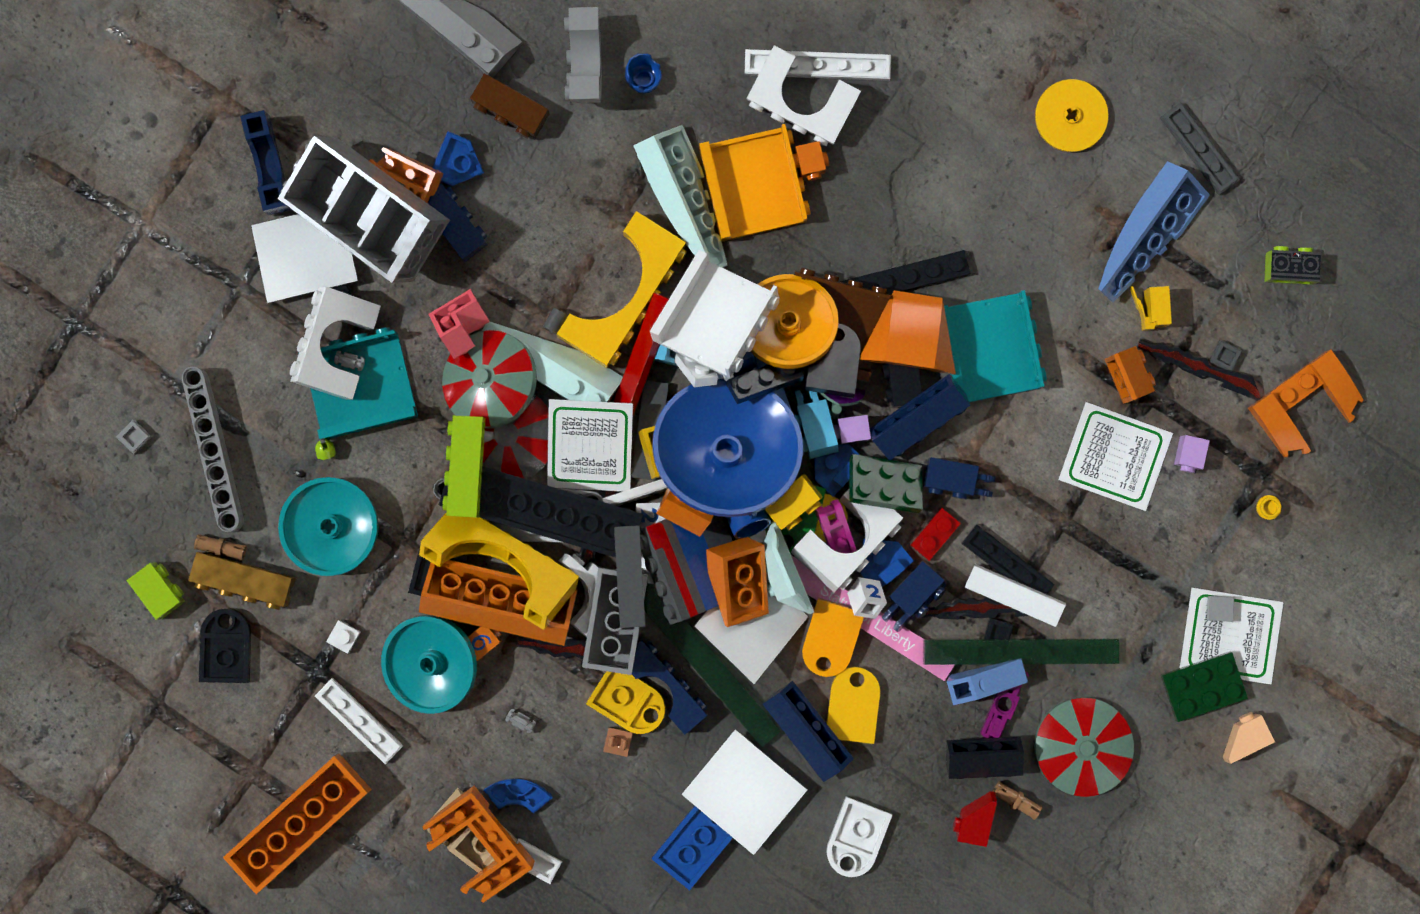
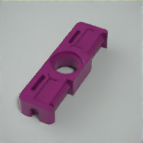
(997, 719)

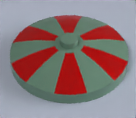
(491, 379)
(1084, 746)

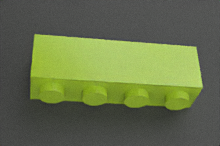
(465, 466)

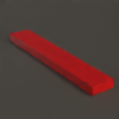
(641, 356)

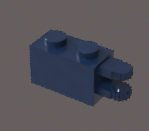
(955, 478)
(915, 595)

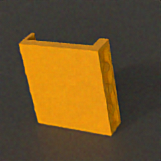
(754, 183)

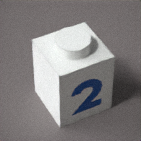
(649, 513)
(866, 598)

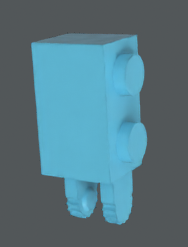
(816, 426)

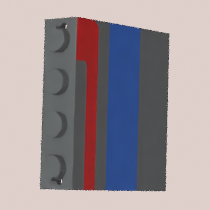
(680, 566)

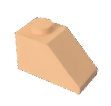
(1247, 737)

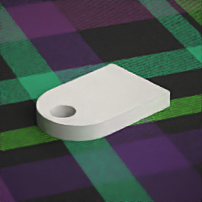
(857, 835)

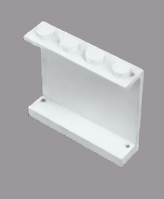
(714, 316)

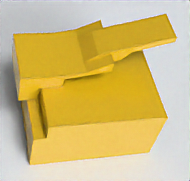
(1156, 305)

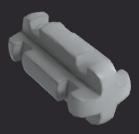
(349, 360)
(520, 721)

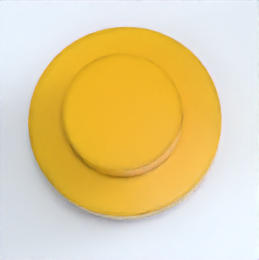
(1268, 507)

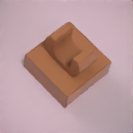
(618, 741)

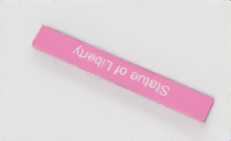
(904, 641)

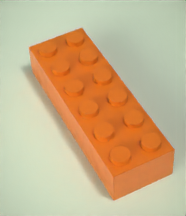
(488, 601)
(297, 823)

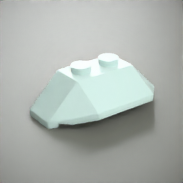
(782, 572)

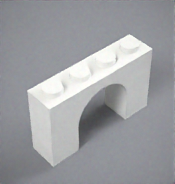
(768, 95)
(311, 367)
(836, 567)

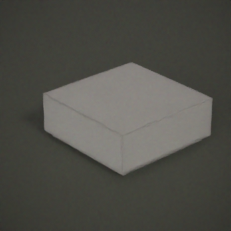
(134, 436)
(1220, 608)

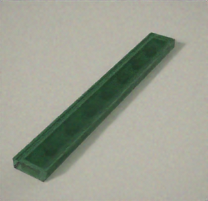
(1030, 650)
(712, 671)

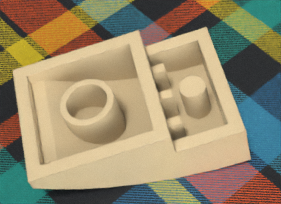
(466, 844)

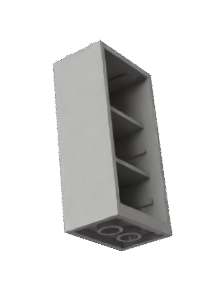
(363, 209)

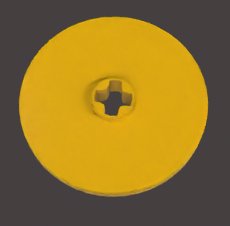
(1070, 134)

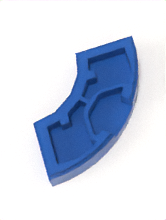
(518, 792)

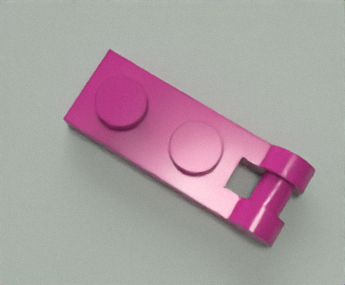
(836, 530)

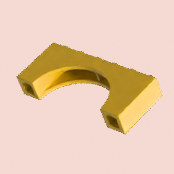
(604, 337)
(546, 580)

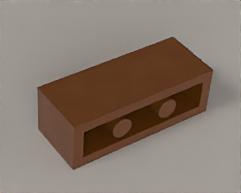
(509, 107)

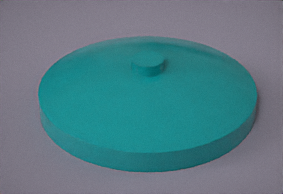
(328, 526)
(429, 664)

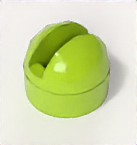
(325, 450)

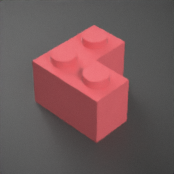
(457, 320)

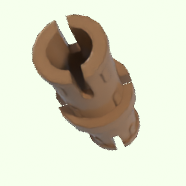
(220, 547)
(1017, 800)

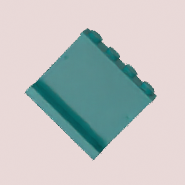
(995, 346)
(381, 392)

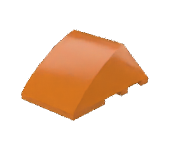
(912, 334)

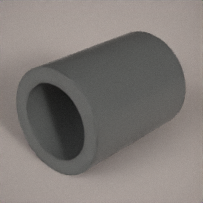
(555, 321)

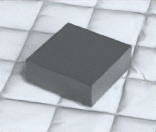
(1225, 356)

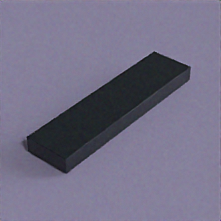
(1004, 560)

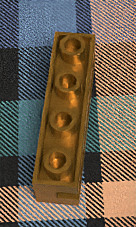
(241, 579)

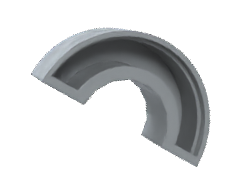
(584, 56)

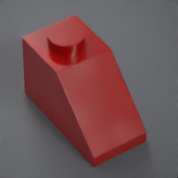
(976, 820)

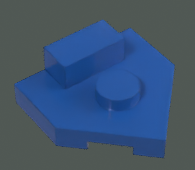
(457, 160)
(833, 469)
(886, 563)

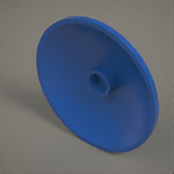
(728, 454)

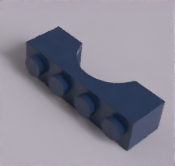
(264, 149)
(686, 710)

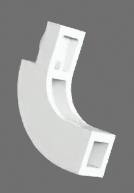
(587, 576)

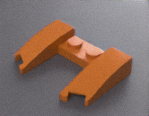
(417, 177)
(1272, 408)
(472, 811)

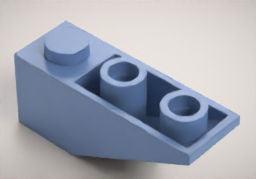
(986, 681)

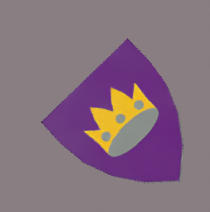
(839, 401)

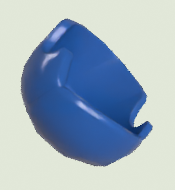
(643, 73)

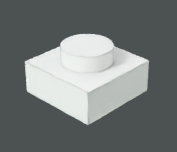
(343, 636)

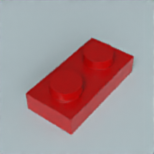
(935, 534)

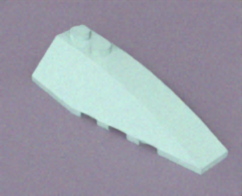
(677, 183)
(566, 369)

